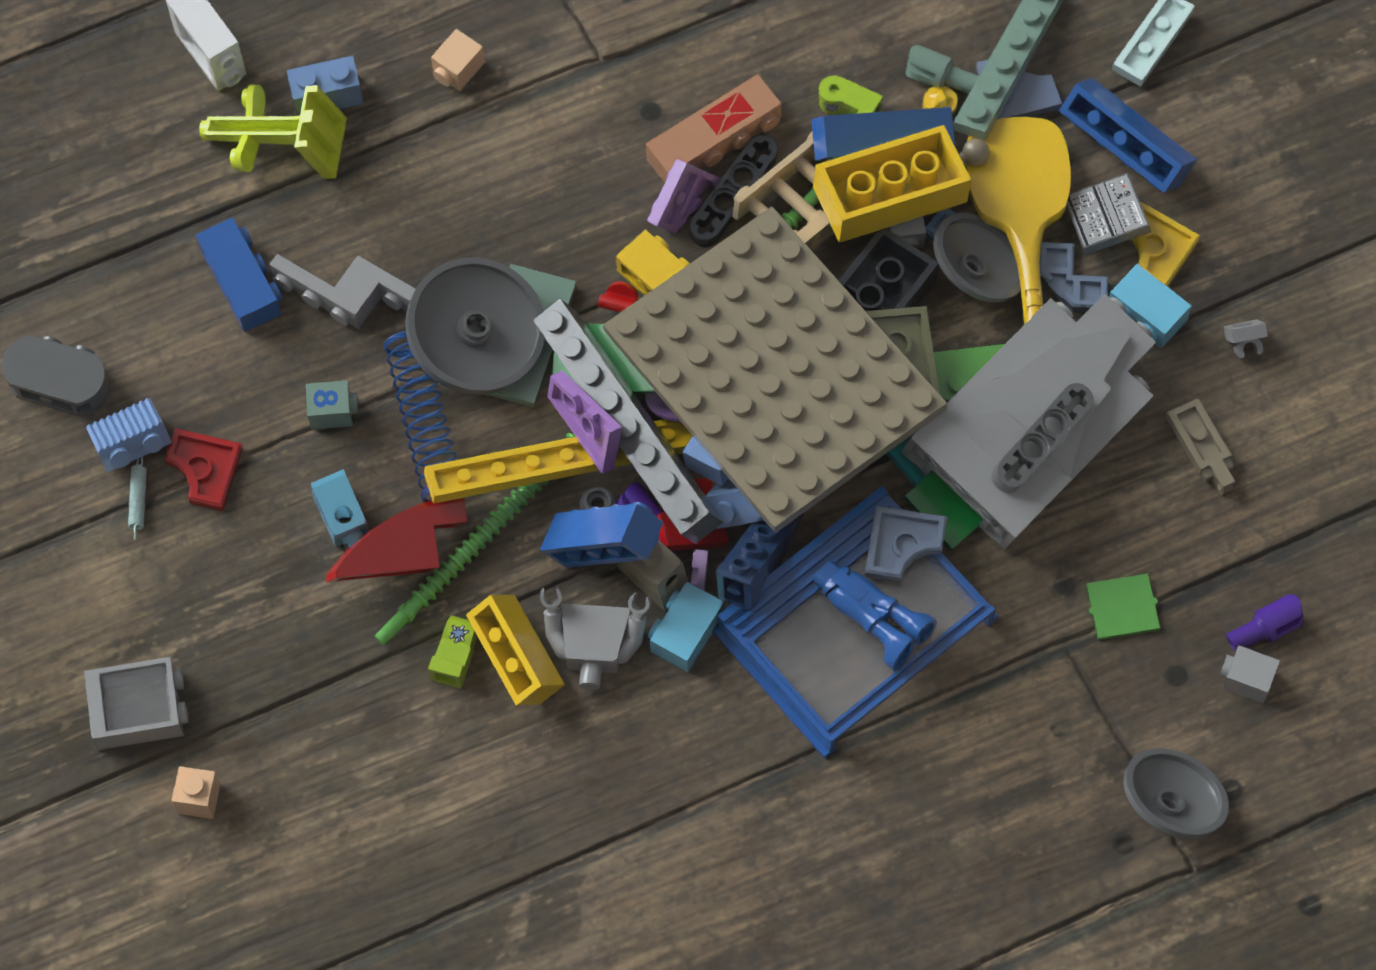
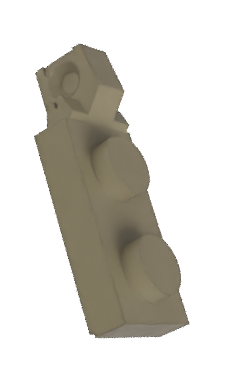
(1203, 444)

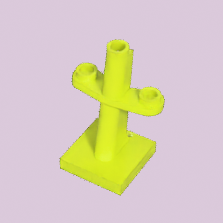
(315, 132)

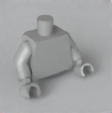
(594, 636)

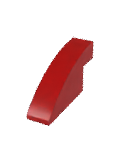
(400, 544)

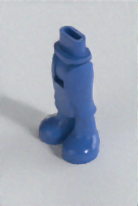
(872, 609)

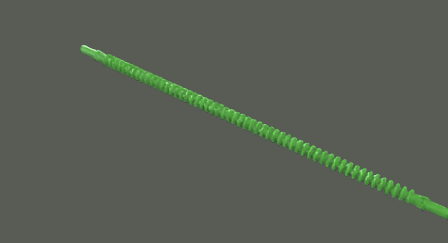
(491, 526)

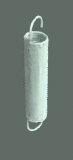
(137, 497)

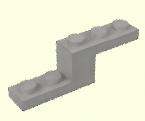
(351, 297)

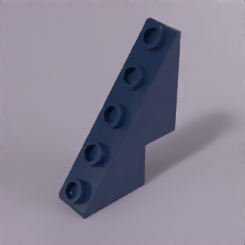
(751, 561)

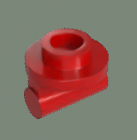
(618, 297)

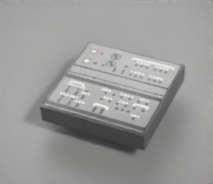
(1107, 214)

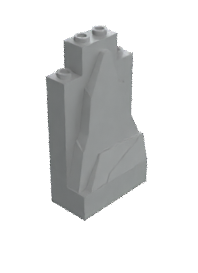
(1016, 390)

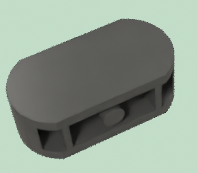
(56, 375)

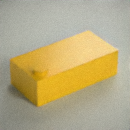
(891, 183)

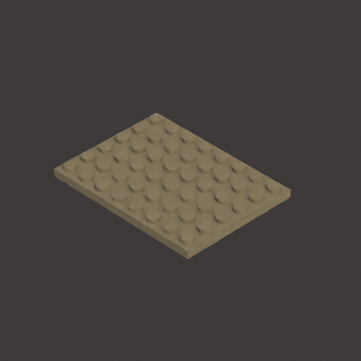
(774, 368)

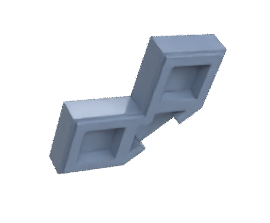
(1056, 273)

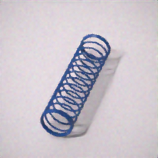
(406, 354)

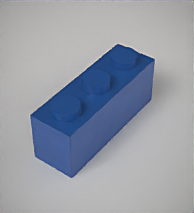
(240, 273)

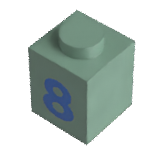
(330, 404)

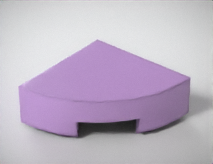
(700, 568)

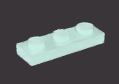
(1152, 39)

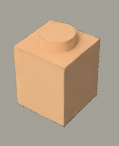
(457, 60)
(196, 792)

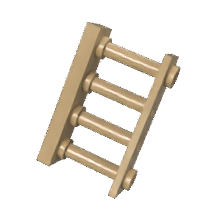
(749, 198)

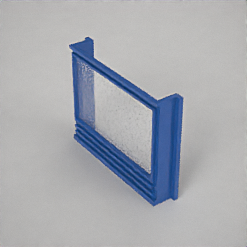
(820, 661)

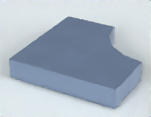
(1030, 96)
(900, 539)

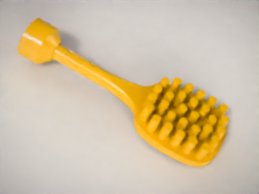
(1023, 192)

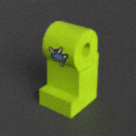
(847, 97)
(453, 653)

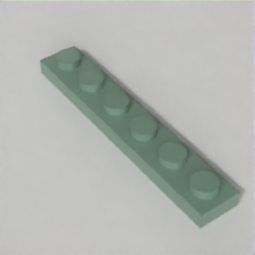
(1005, 67)

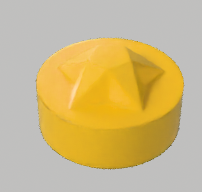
(940, 98)

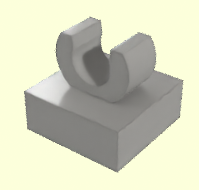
(1244, 333)

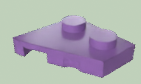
(680, 195)

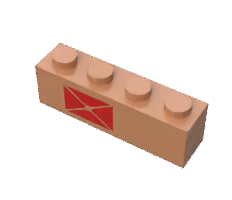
(717, 128)

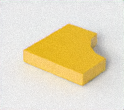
(1165, 247)

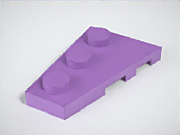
(587, 420)

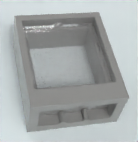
(135, 703)

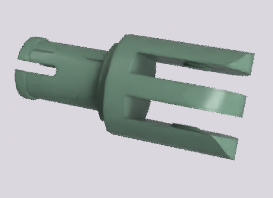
(938, 70)

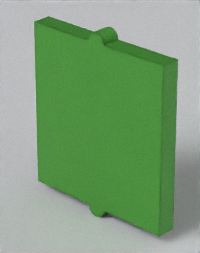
(1123, 606)

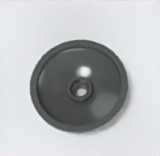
(976, 258)
(1175, 793)

